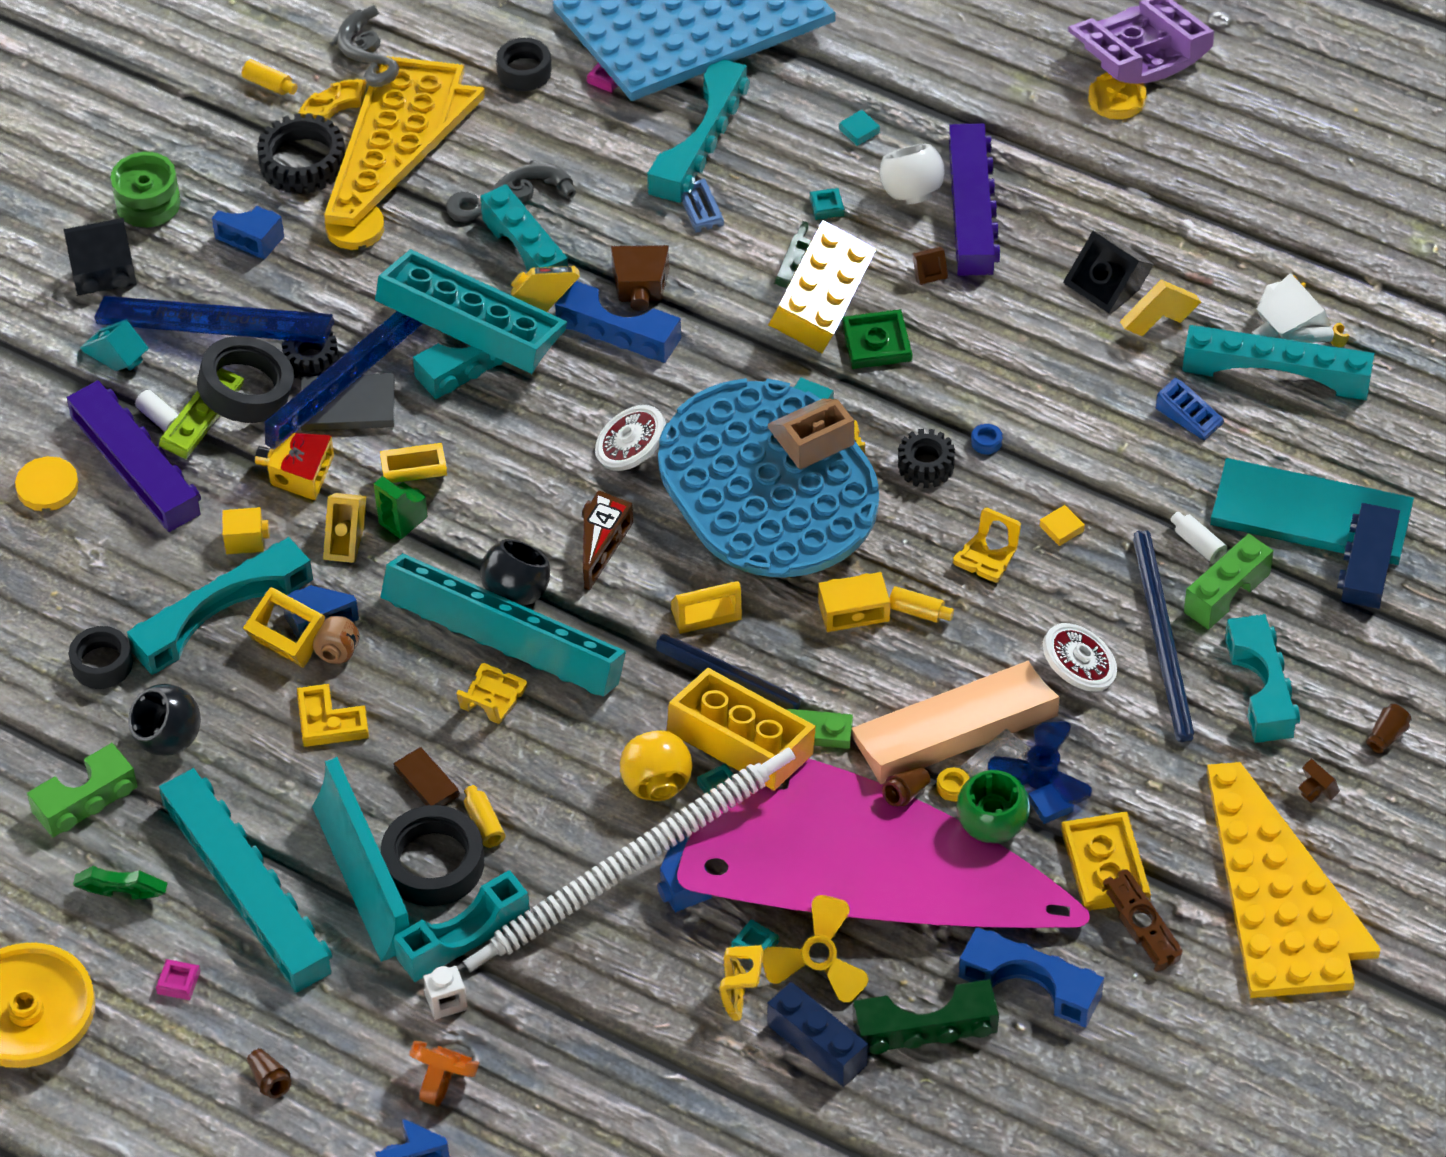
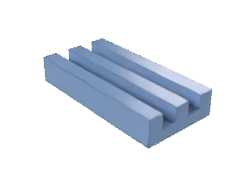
(706, 221)

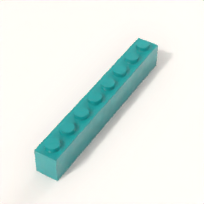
(503, 625)
(246, 880)

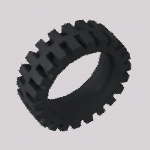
(300, 129)

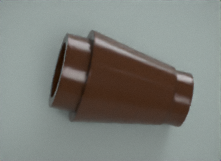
(1389, 727)
(905, 786)
(269, 1074)

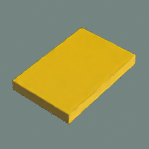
(1101, 849)

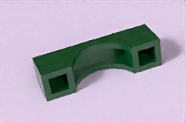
(888, 1027)

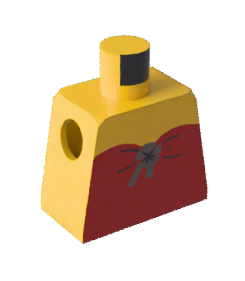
(298, 463)

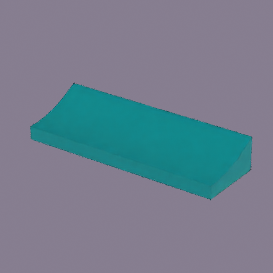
(469, 310)
(1299, 506)
(360, 860)

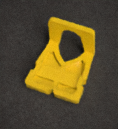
(979, 558)
(493, 687)
(737, 980)

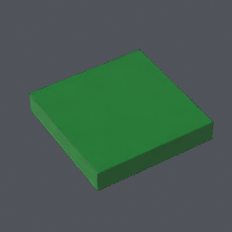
(876, 339)

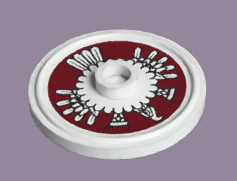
(630, 438)
(1079, 657)

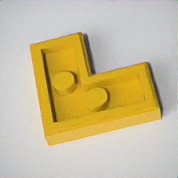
(1160, 301)
(326, 726)

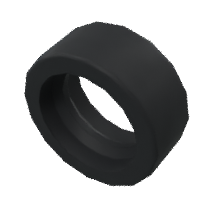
(523, 79)
(96, 638)

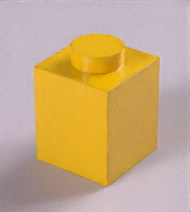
(244, 530)

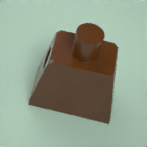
(640, 273)

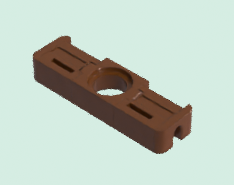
(1155, 938)

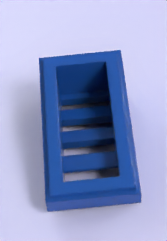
(1178, 393)

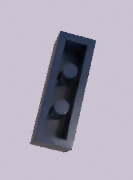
(1368, 555)
(817, 1034)

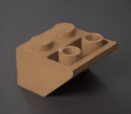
(814, 431)

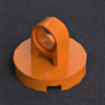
(441, 1066)

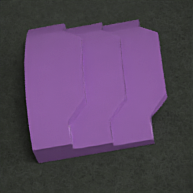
(1146, 41)

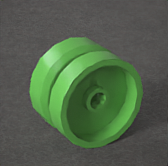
(145, 189)

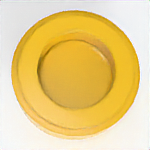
(950, 783)

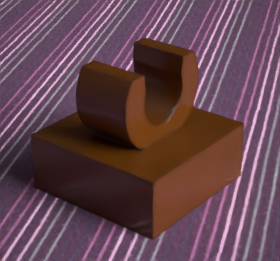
(930, 265)
(1317, 782)

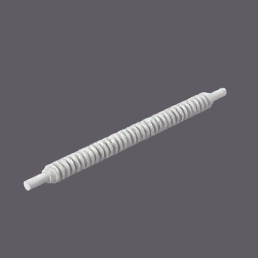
(740, 785)

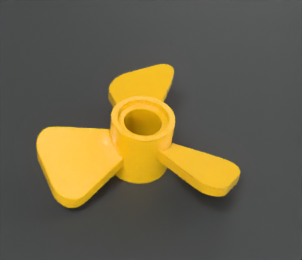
(827, 916)

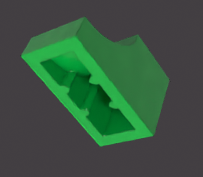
(399, 506)

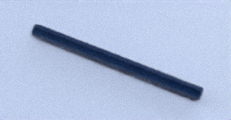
(1163, 637)

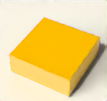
(1062, 525)

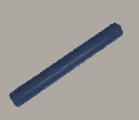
(701, 661)

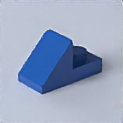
(418, 1143)

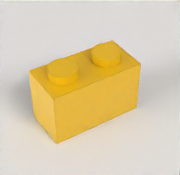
(854, 601)

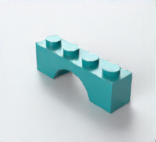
(508, 216)
(446, 368)
(1252, 646)
(430, 946)

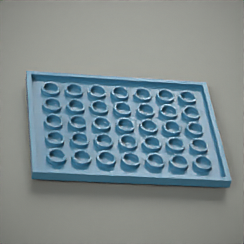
(670, 41)

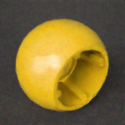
(655, 765)

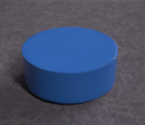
(986, 439)

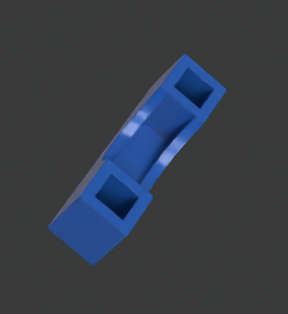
(649, 334)
(1072, 989)

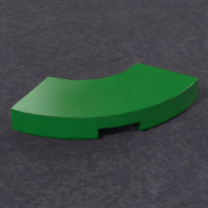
(107, 882)

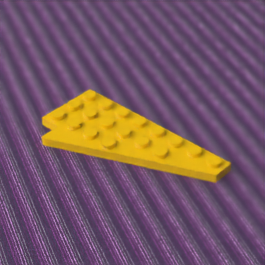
(397, 131)
(1286, 911)

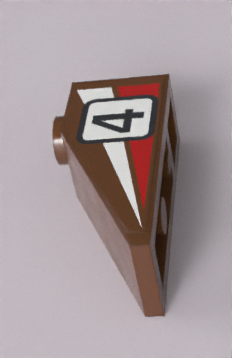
(605, 526)

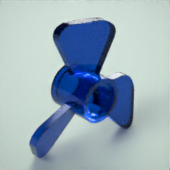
(1048, 740)

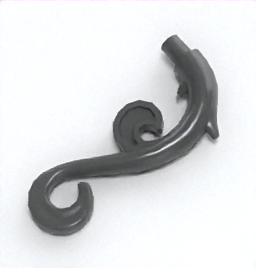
(366, 44)
(524, 192)

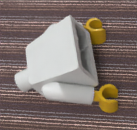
(1295, 315)

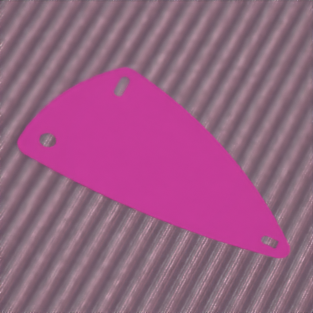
(886, 861)

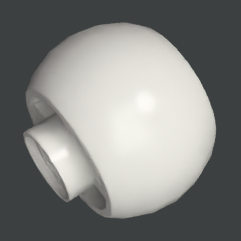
(912, 173)

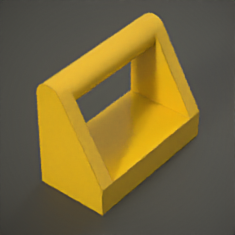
(413, 463)
(707, 607)
(257, 630)

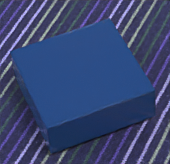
(1049, 803)

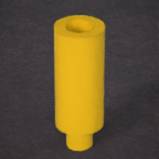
(268, 78)
(919, 605)
(483, 816)

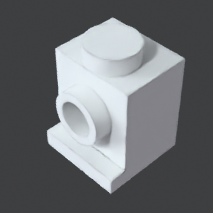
(442, 984)

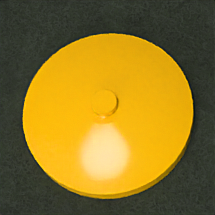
(43, 1003)

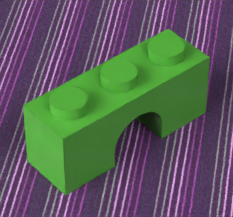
(1242, 566)
(62, 807)

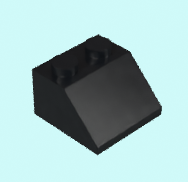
(100, 256)
(1107, 272)

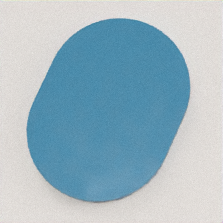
(749, 494)

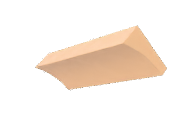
(955, 721)

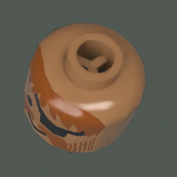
(337, 638)

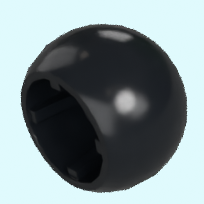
(515, 571)
(164, 719)

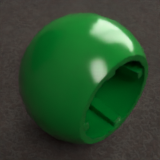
(1000, 809)

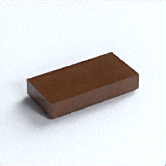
(426, 778)

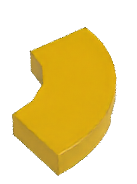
(337, 98)

